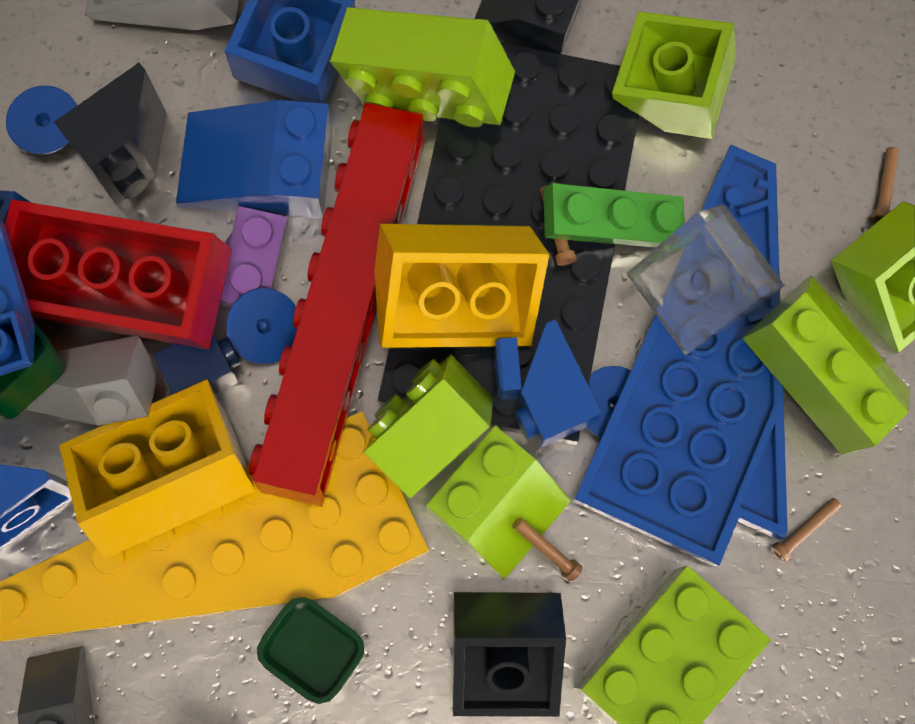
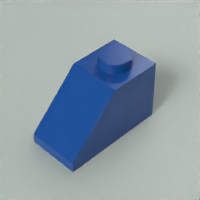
(555, 393)

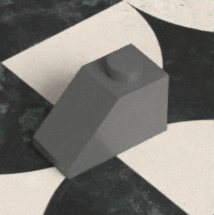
(56, 689)

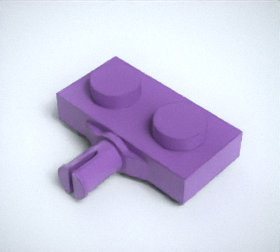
(255, 252)

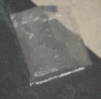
(704, 278)

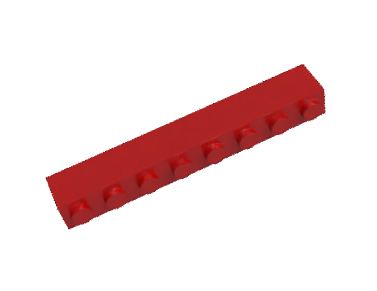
(339, 309)

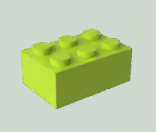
(425, 64)
(674, 656)

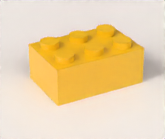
(155, 470)

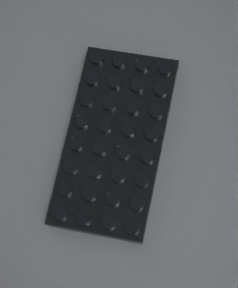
(553, 130)

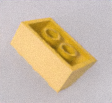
(457, 284)

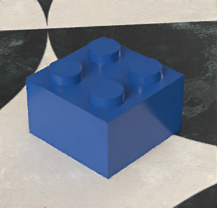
(288, 46)

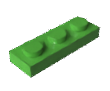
(610, 215)

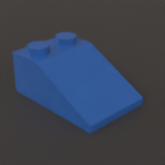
(257, 158)

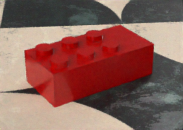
(118, 273)

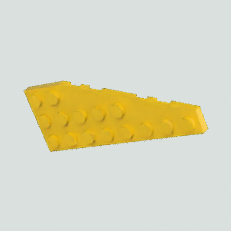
(228, 559)

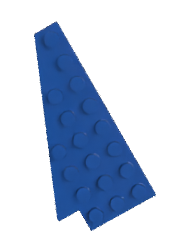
(701, 431)

